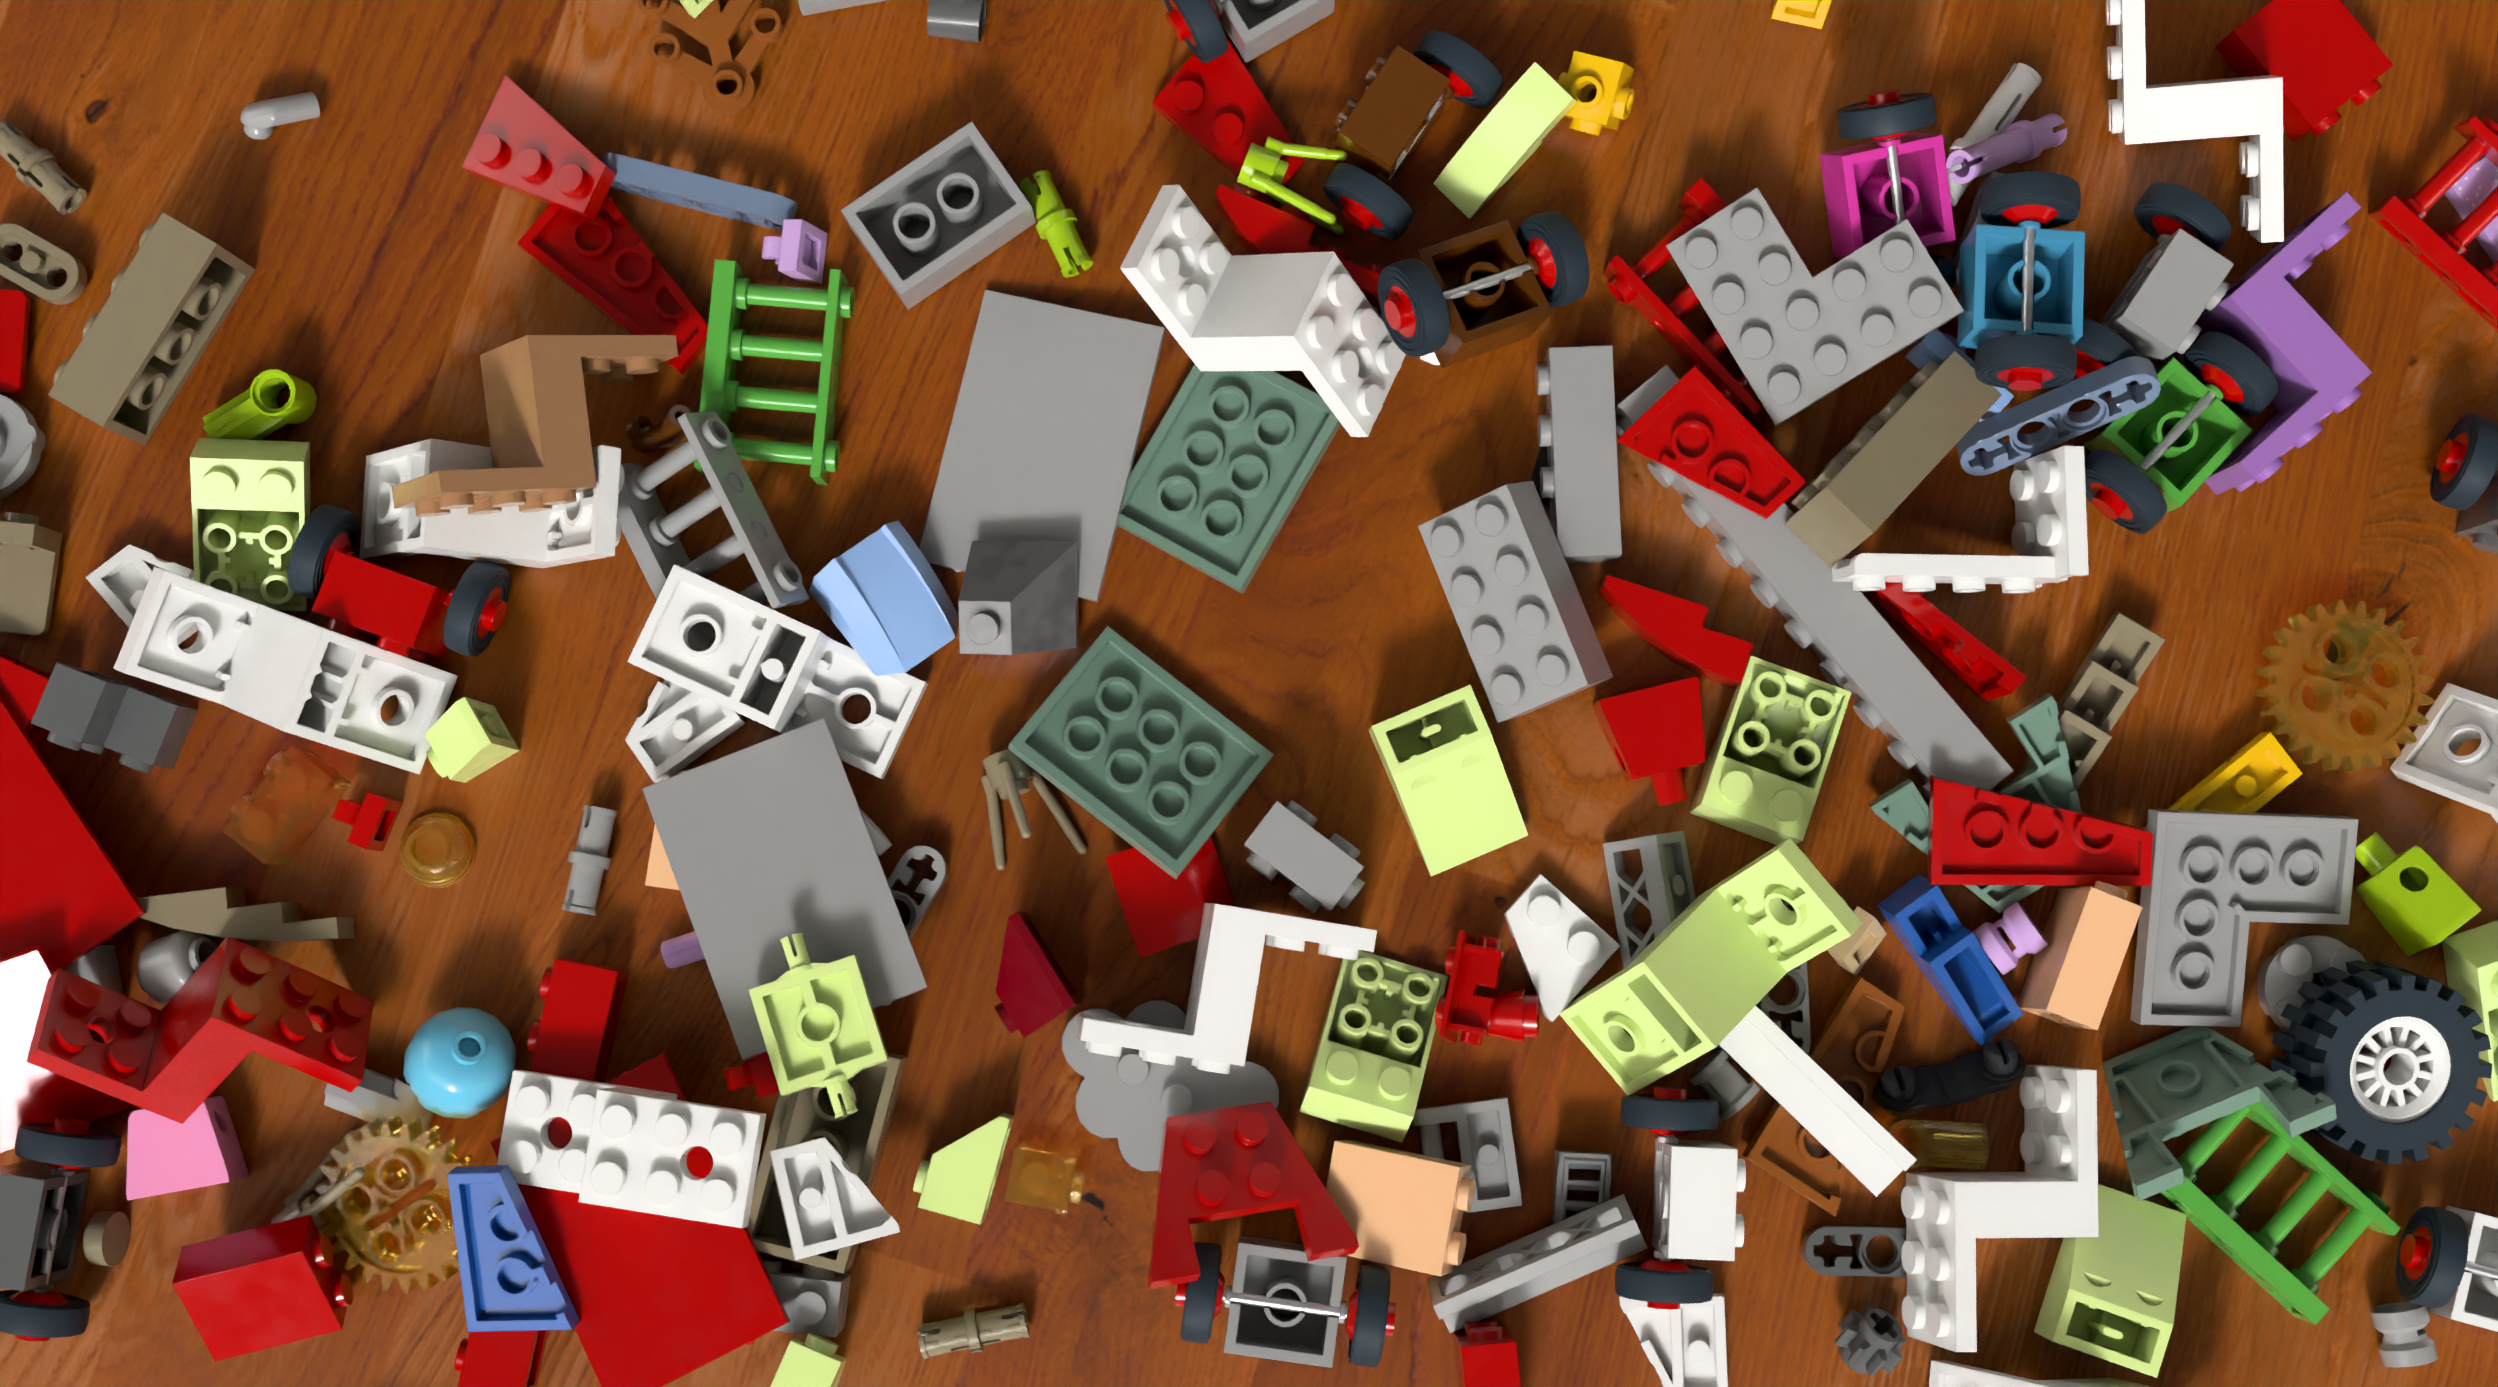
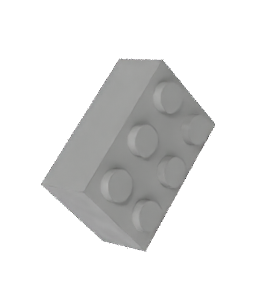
(939, 215)

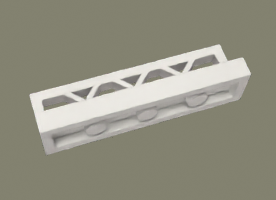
(1817, 1101)

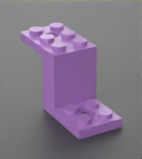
(2305, 355)

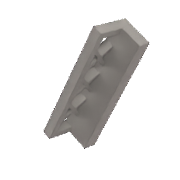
(1665, 878)
(1536, 1263)

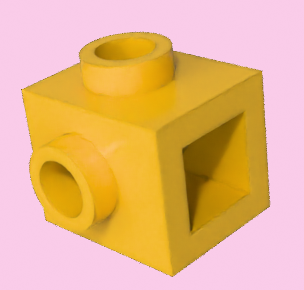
(1613, 97)

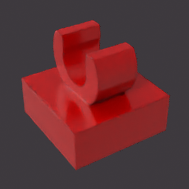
(370, 820)
(757, 1072)

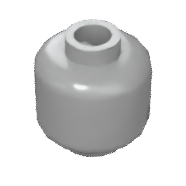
(170, 962)

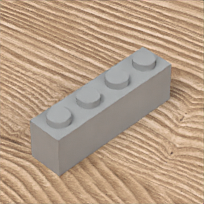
(1580, 451)

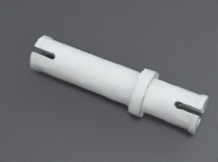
(1996, 115)

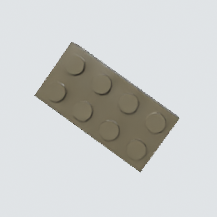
(151, 330)
(1889, 457)
(856, 1138)

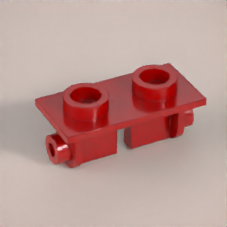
(1461, 1007)

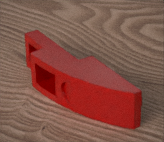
(1283, 230)

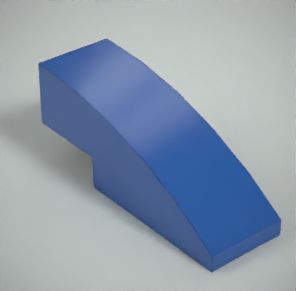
(1950, 958)

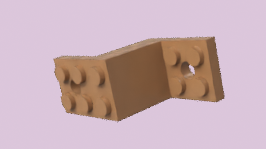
(536, 423)

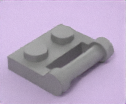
(1483, 1143)

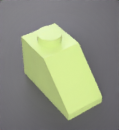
(468, 740)
(964, 1172)
(810, 1364)

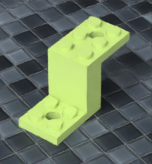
(1710, 967)

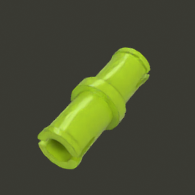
(1056, 224)

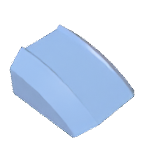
(887, 601)

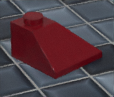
(1030, 980)

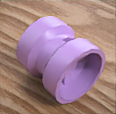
(2021, 932)

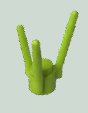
(1266, 171)

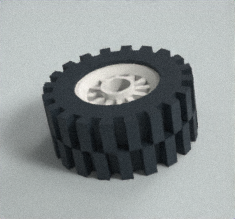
(2351, 1030)

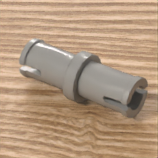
(589, 860)

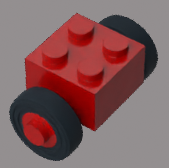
(377, 601)

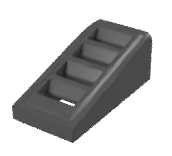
(1579, 1159)

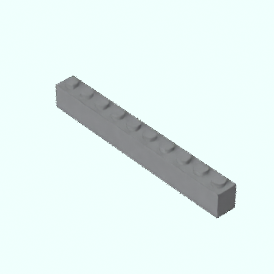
(1838, 626)

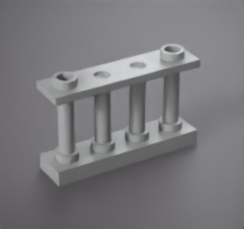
(655, 534)

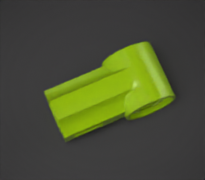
(256, 410)

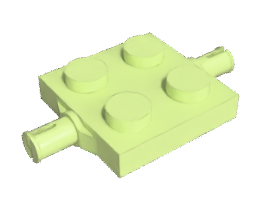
(818, 1025)

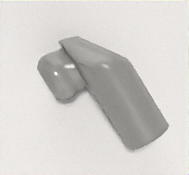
(263, 115)

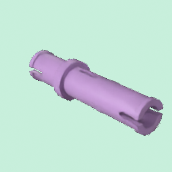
(2017, 144)

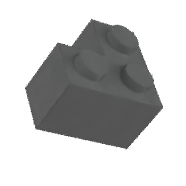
(101, 711)

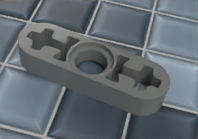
(1840, 1263)

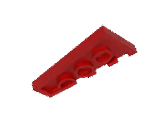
(617, 276)
(2016, 841)

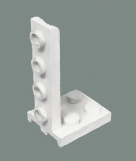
(2046, 537)

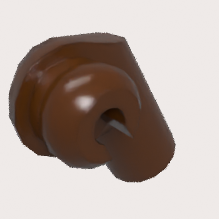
(650, 438)

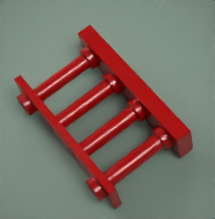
(2445, 253)
(1628, 287)

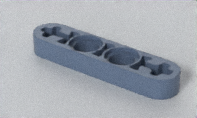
(699, 192)
(2059, 421)

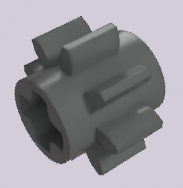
(1870, 1341)

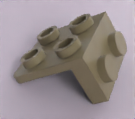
(27, 574)

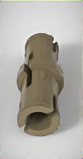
(39, 169)
(973, 1330)

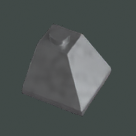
(1019, 597)

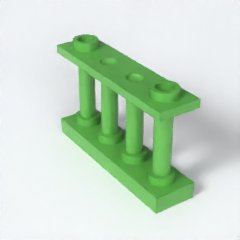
(729, 343)
(2258, 1250)

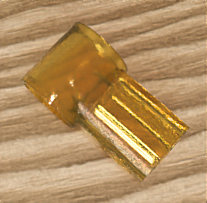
(1944, 1142)

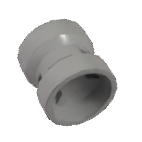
(2403, 1335)

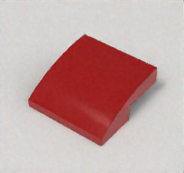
(1163, 909)

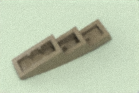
(2102, 691)
(225, 913)

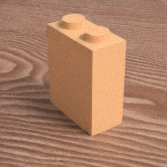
(2085, 952)
(1402, 1205)

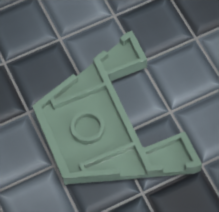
(2045, 783)
(2188, 1083)

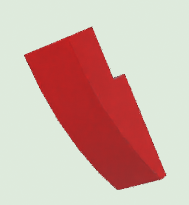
(1676, 630)

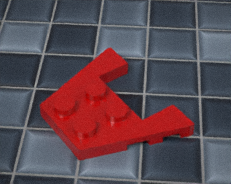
(1233, 1167)

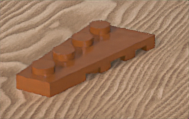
(1853, 1053)

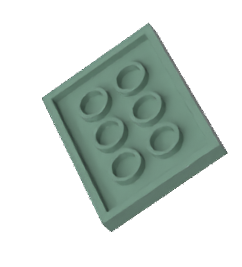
(1227, 470)
(1140, 752)

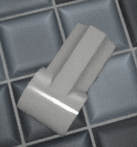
(379, 1099)

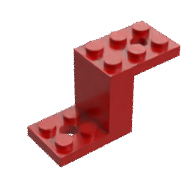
(186, 1049)

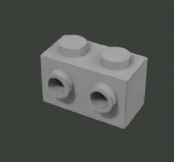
(811, 1296)

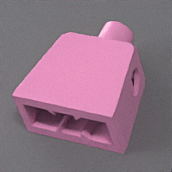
(184, 1156)

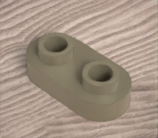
(40, 266)

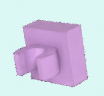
(798, 251)

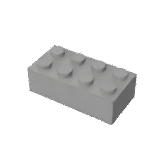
(1515, 600)

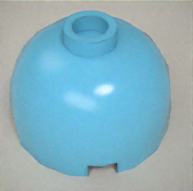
(460, 1062)

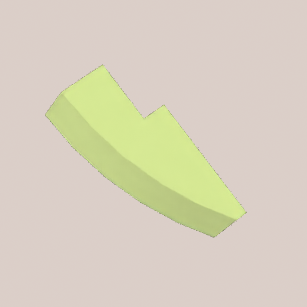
(1504, 140)

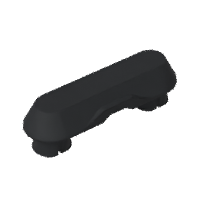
(1950, 1083)

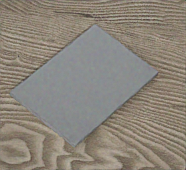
(1043, 433)
(774, 851)

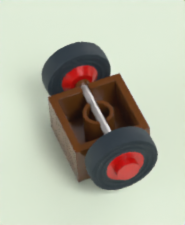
(1394, 118)
(1483, 288)

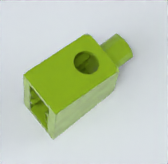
(2411, 895)

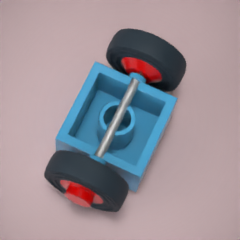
(2023, 282)

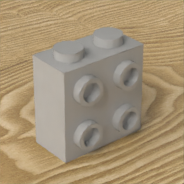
(1319, 868)

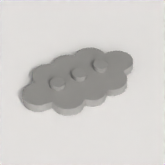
(1134, 1096)

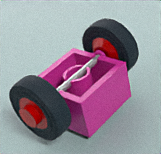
(1889, 179)

